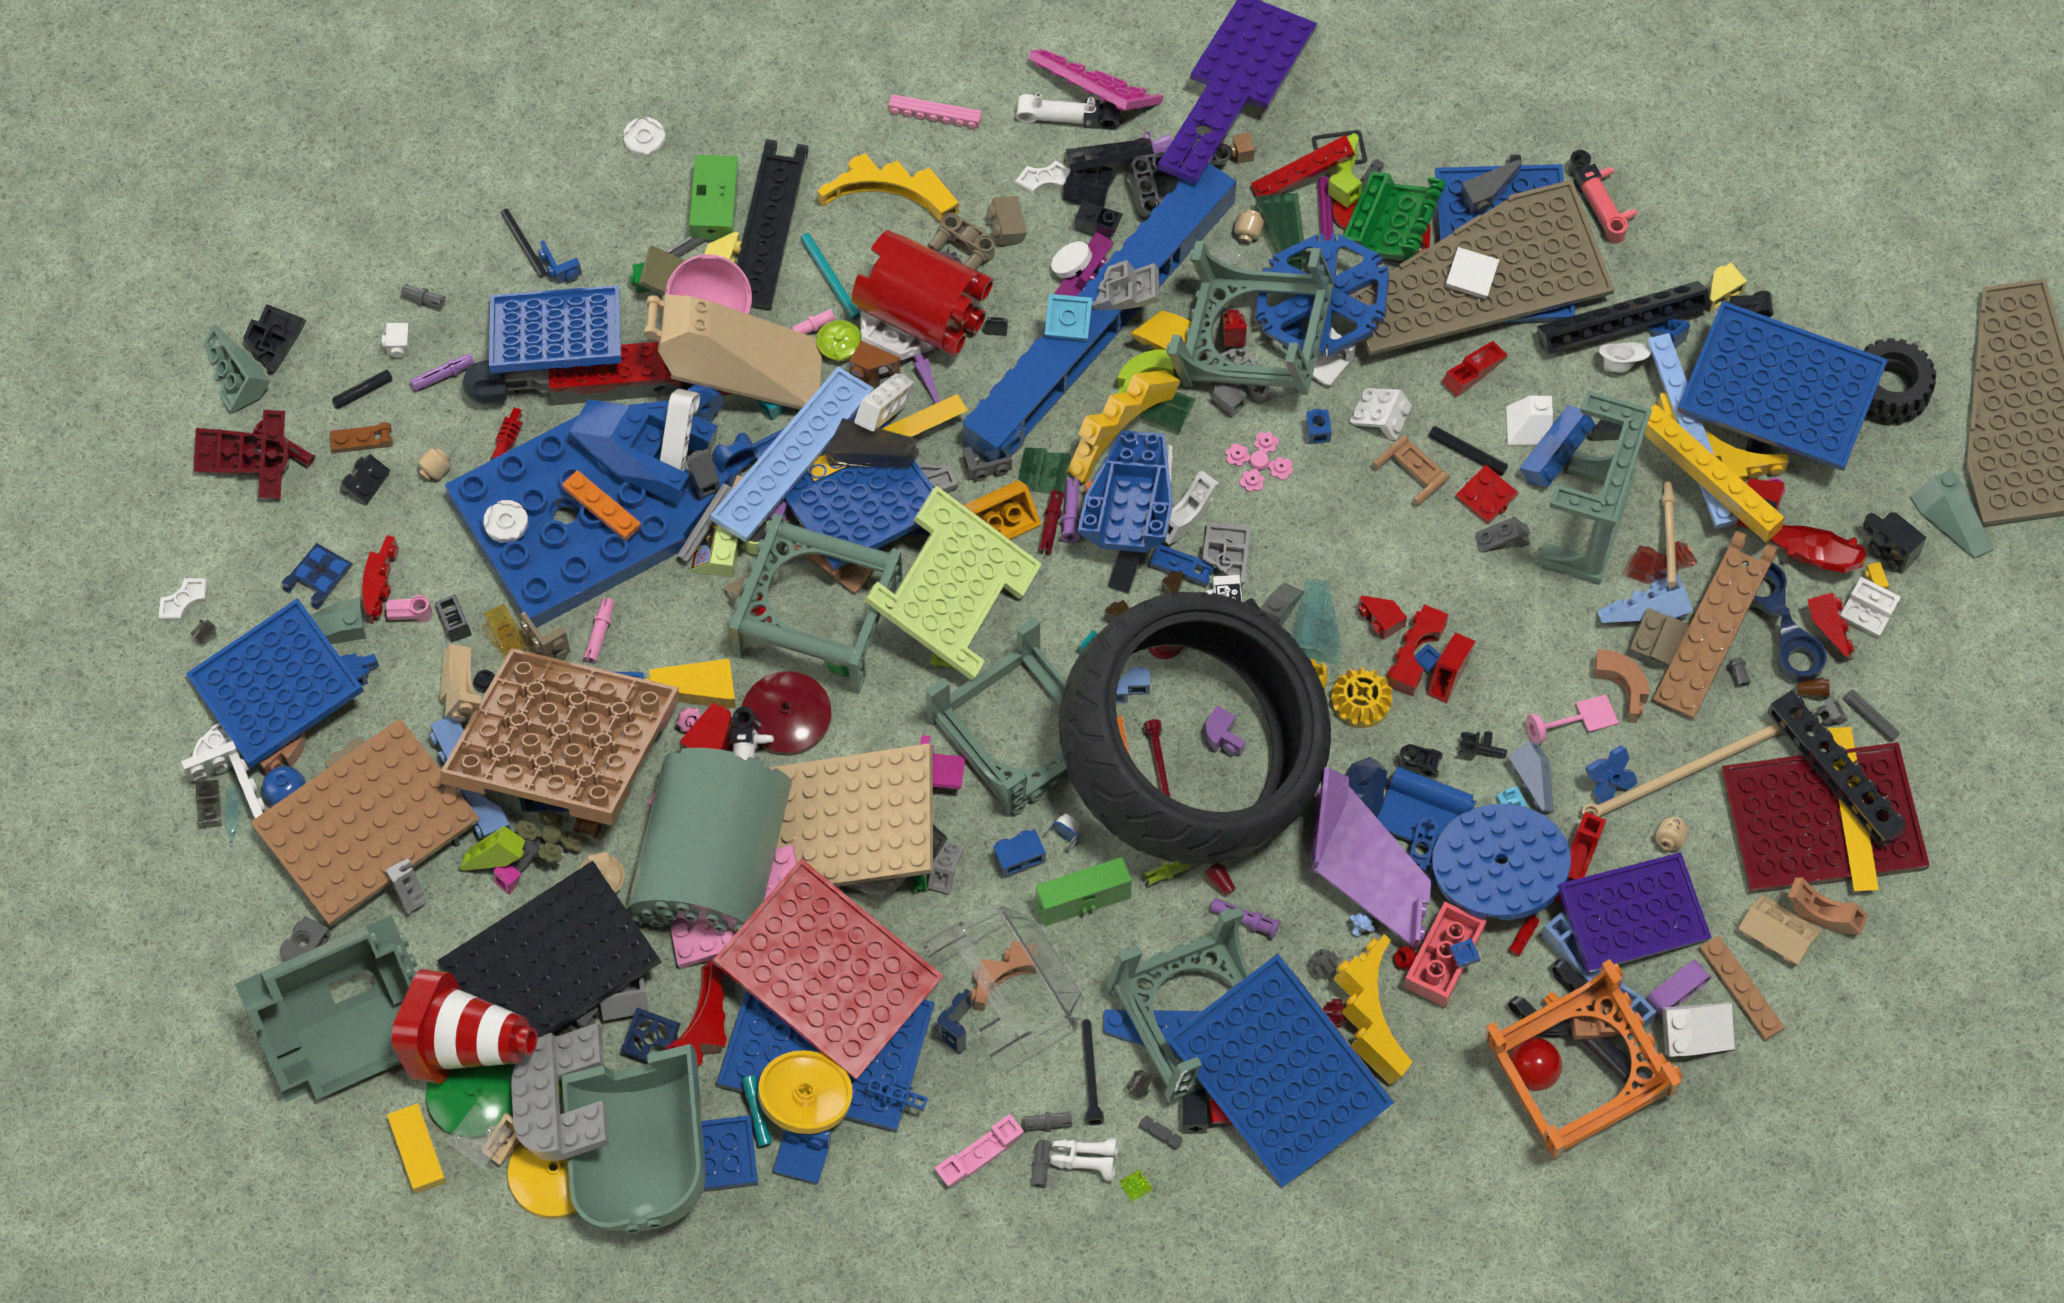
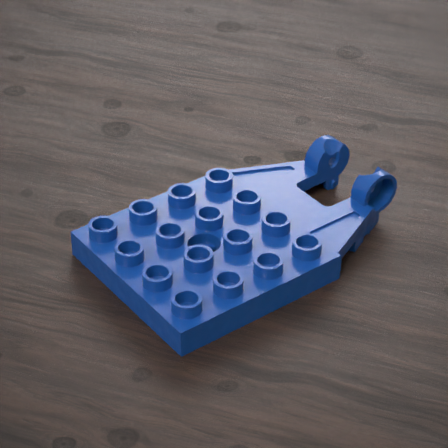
(571, 563)

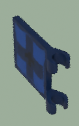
(320, 571)

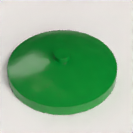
(465, 1087)

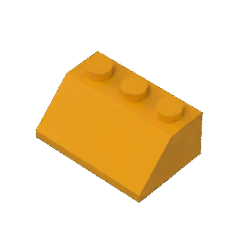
(1007, 509)

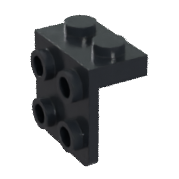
(1089, 185)

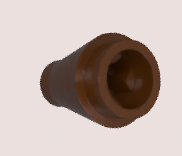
(1814, 688)

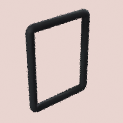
(1364, 160)

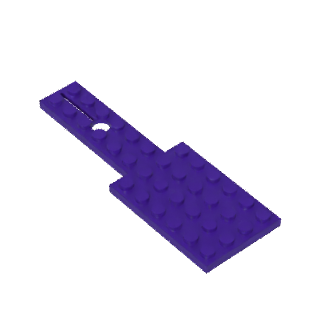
(1239, 66)

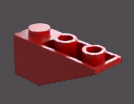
(1827, 616)

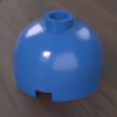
(281, 783)

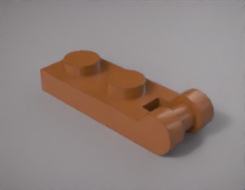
(361, 438)

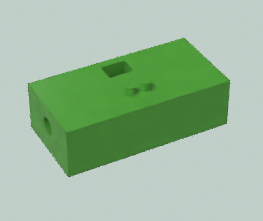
(714, 196)
(1083, 891)

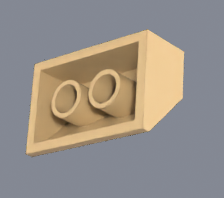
(1779, 929)

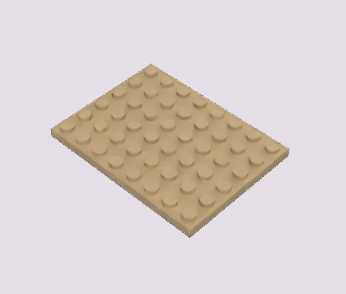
(862, 814)

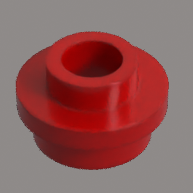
(1405, 957)

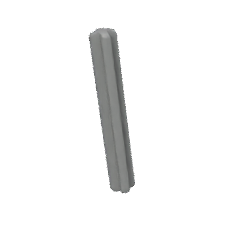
(703, 525)

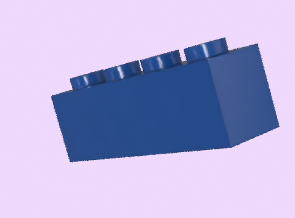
(1557, 446)

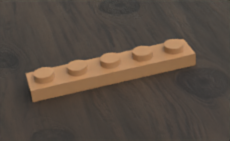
(1741, 988)

